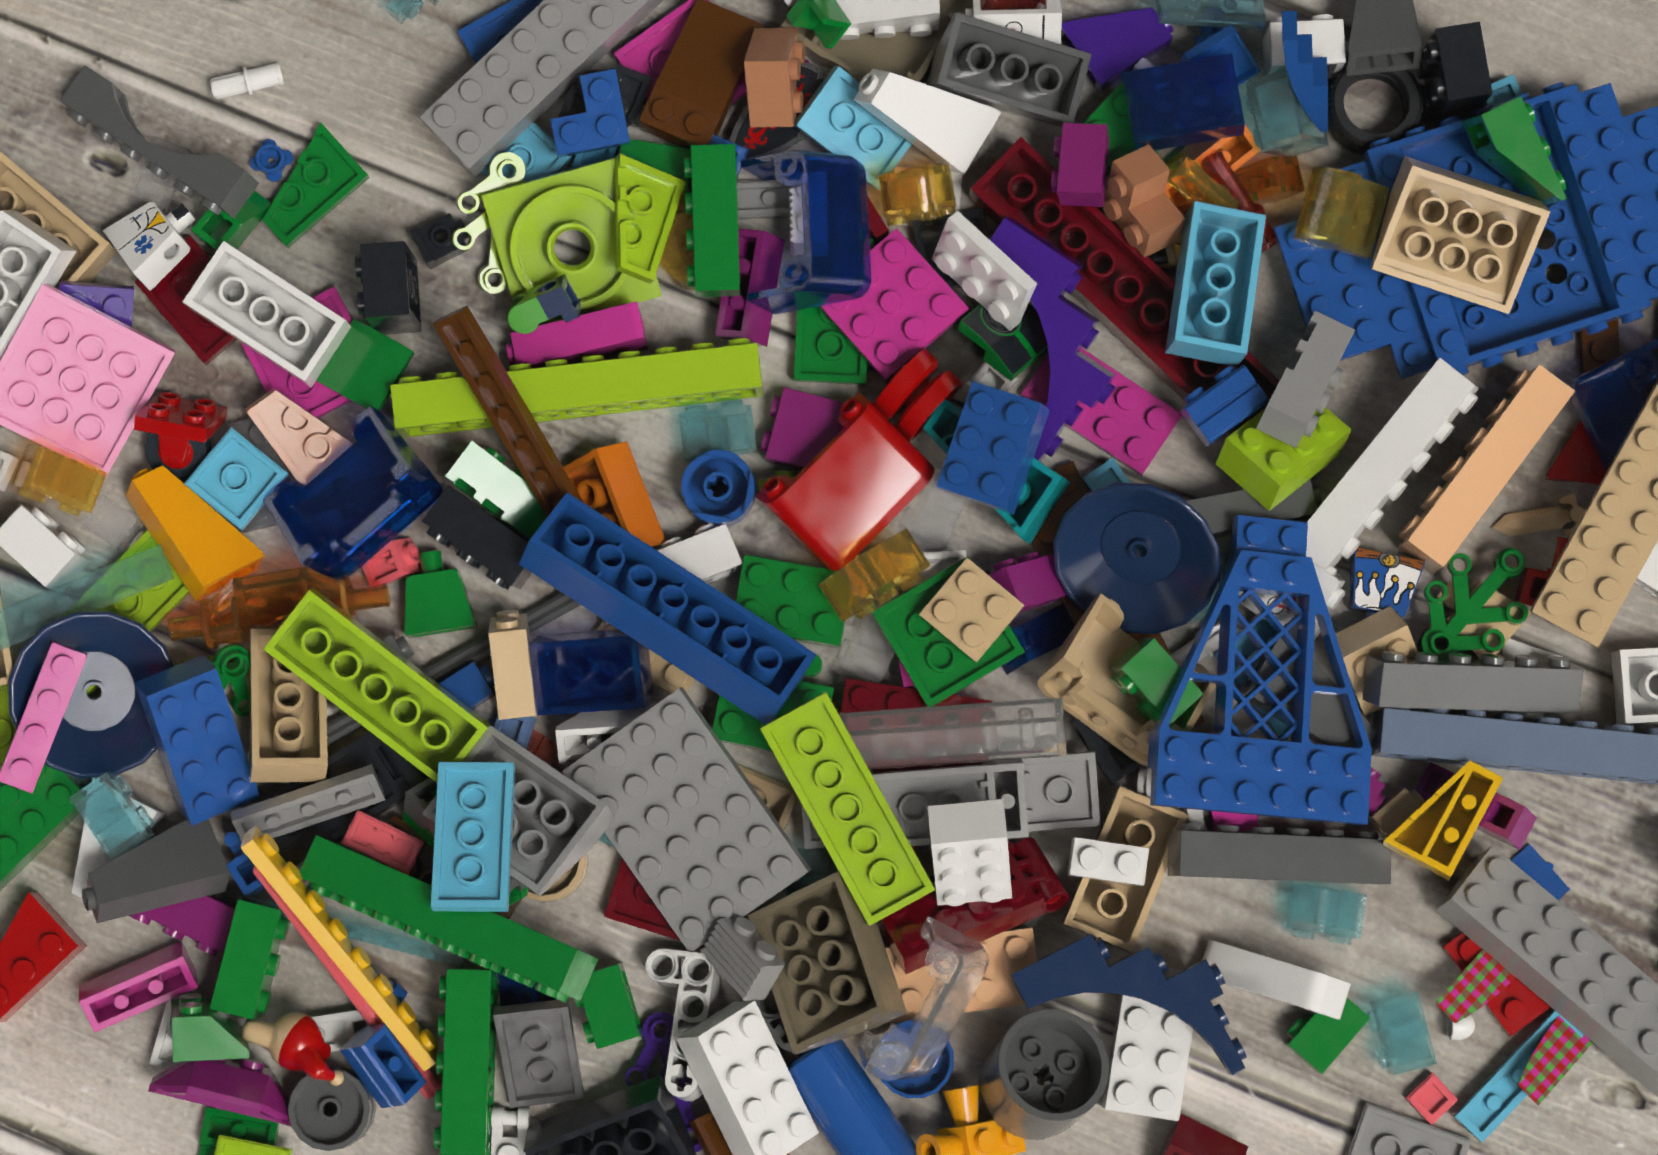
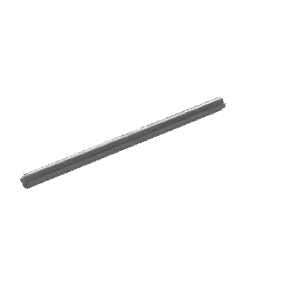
(461, 658)

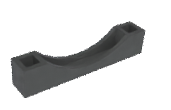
(210, 176)

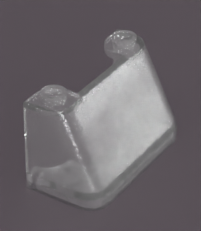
(958, 968)

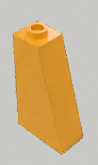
(191, 533)

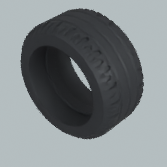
(1357, 139)

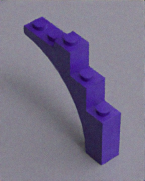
(1066, 328)

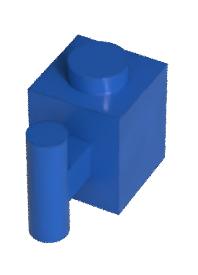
(242, 867)

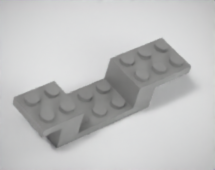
(1035, 793)

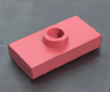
(383, 842)

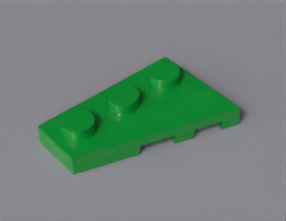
(316, 187)

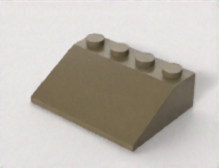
(834, 966)

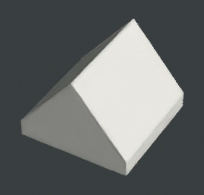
(991, 377)

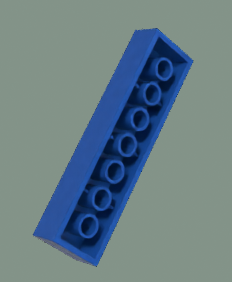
(667, 609)

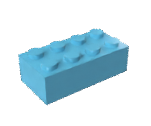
(1215, 284)

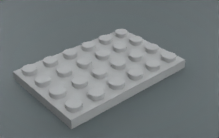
(688, 819)

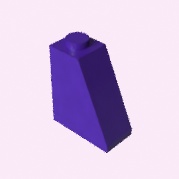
(1117, 42)

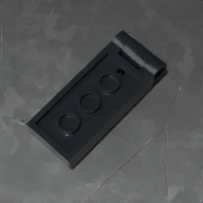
(394, 775)

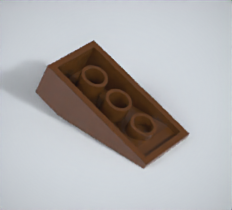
(699, 76)

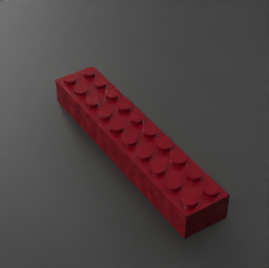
(1117, 283)

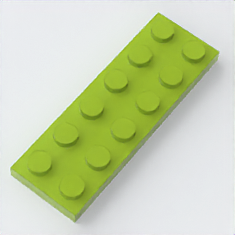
(847, 808)

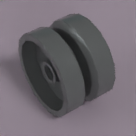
(321, 1131)

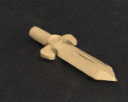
(1542, 519)

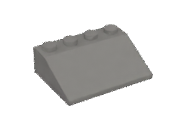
(551, 814)

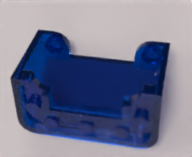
(355, 500)

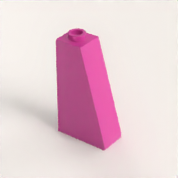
(594, 333)

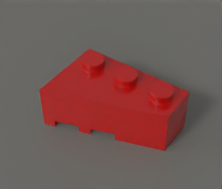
(33, 952)

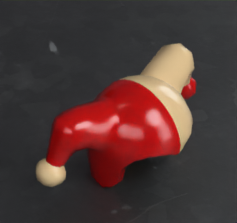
(294, 1045)

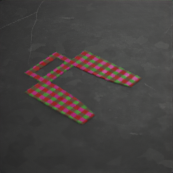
(1555, 1052)

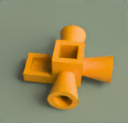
(968, 1134)

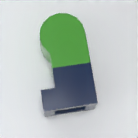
(543, 303)

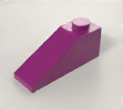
(1503, 818)

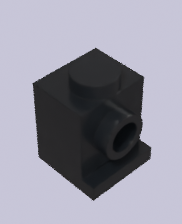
(433, 251)

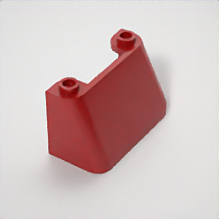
(849, 486)

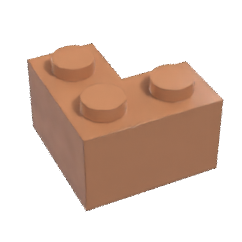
(771, 77)
(1139, 204)

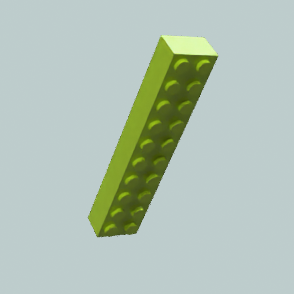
(587, 387)

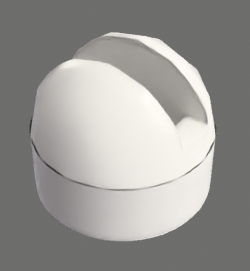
(1461, 1029)

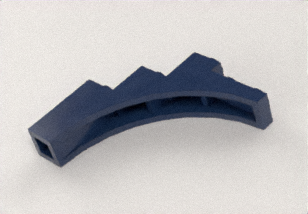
(1187, 994)

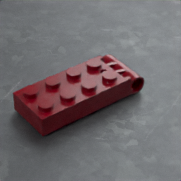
(1034, 893)

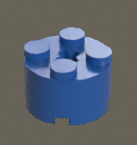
(706, 472)

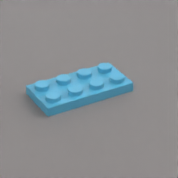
(473, 836)

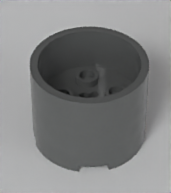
(1070, 1066)

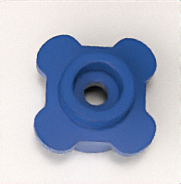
(261, 160)

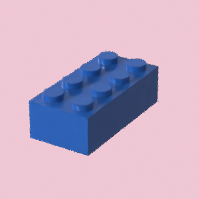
(197, 739)

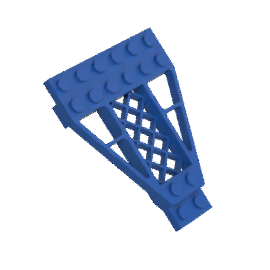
(1269, 773)

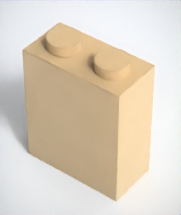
(512, 665)

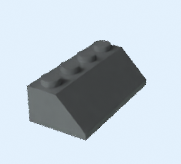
(1009, 70)

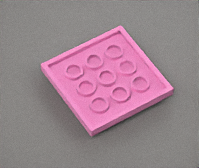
(77, 378)

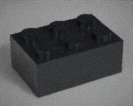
(1454, 72)
(389, 287)
(479, 536)

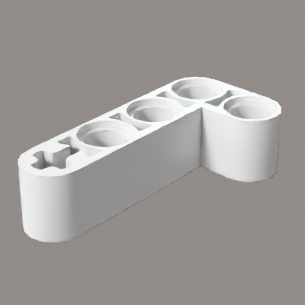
(1278, 979)
(688, 991)

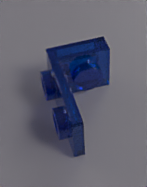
(1040, 636)

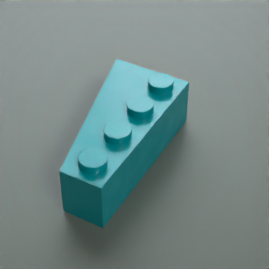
(1041, 489)

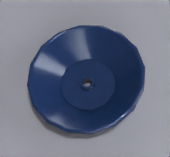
(1152, 586)
(105, 730)

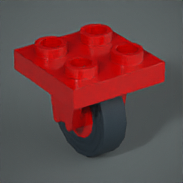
(179, 431)

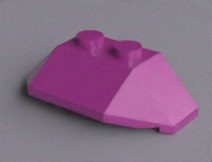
(227, 1085)

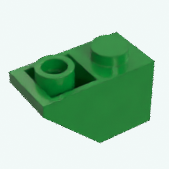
(216, 229)

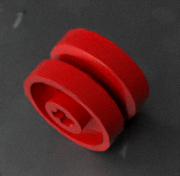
(912, 391)

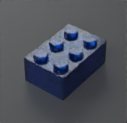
(1183, 102)
(590, 672)

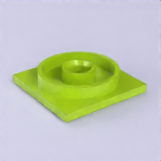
(536, 212)

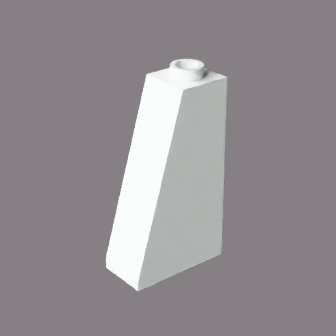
(929, 118)

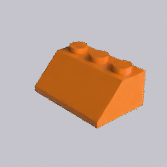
(614, 488)

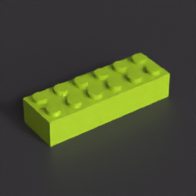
(375, 685)

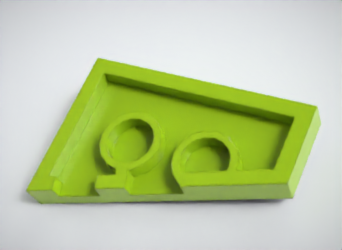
(644, 216)

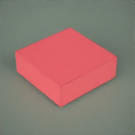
(1431, 1098)

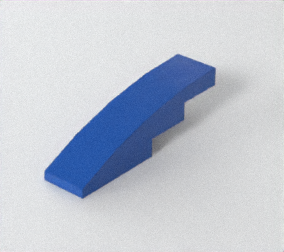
(1305, 73)

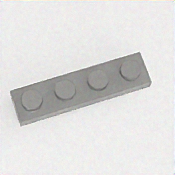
(311, 804)

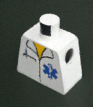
(151, 241)

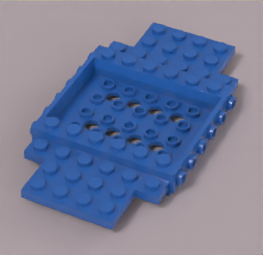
(1600, 235)

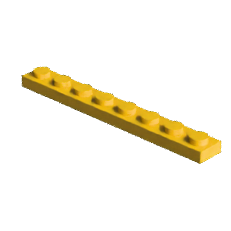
(334, 940)

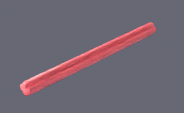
(352, 993)

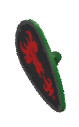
(773, 140)

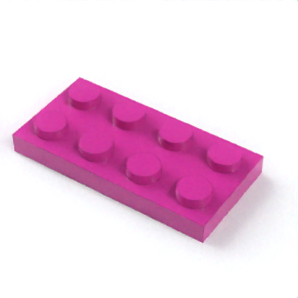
(1126, 427)

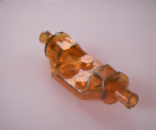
(269, 599)

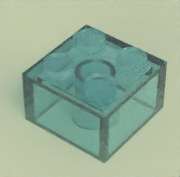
(1279, 117)

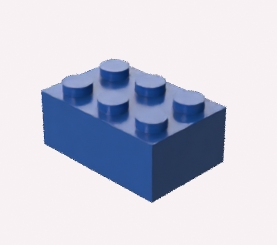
(993, 447)

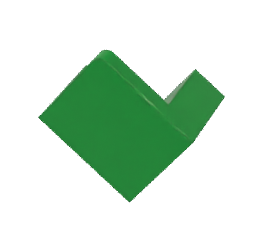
(823, 17)

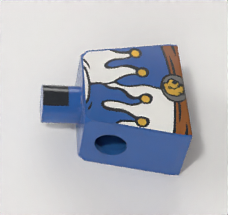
(1382, 581)

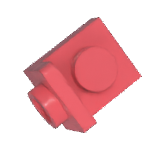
(393, 562)

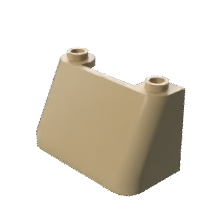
(1084, 681)

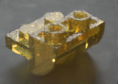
(1341, 212)

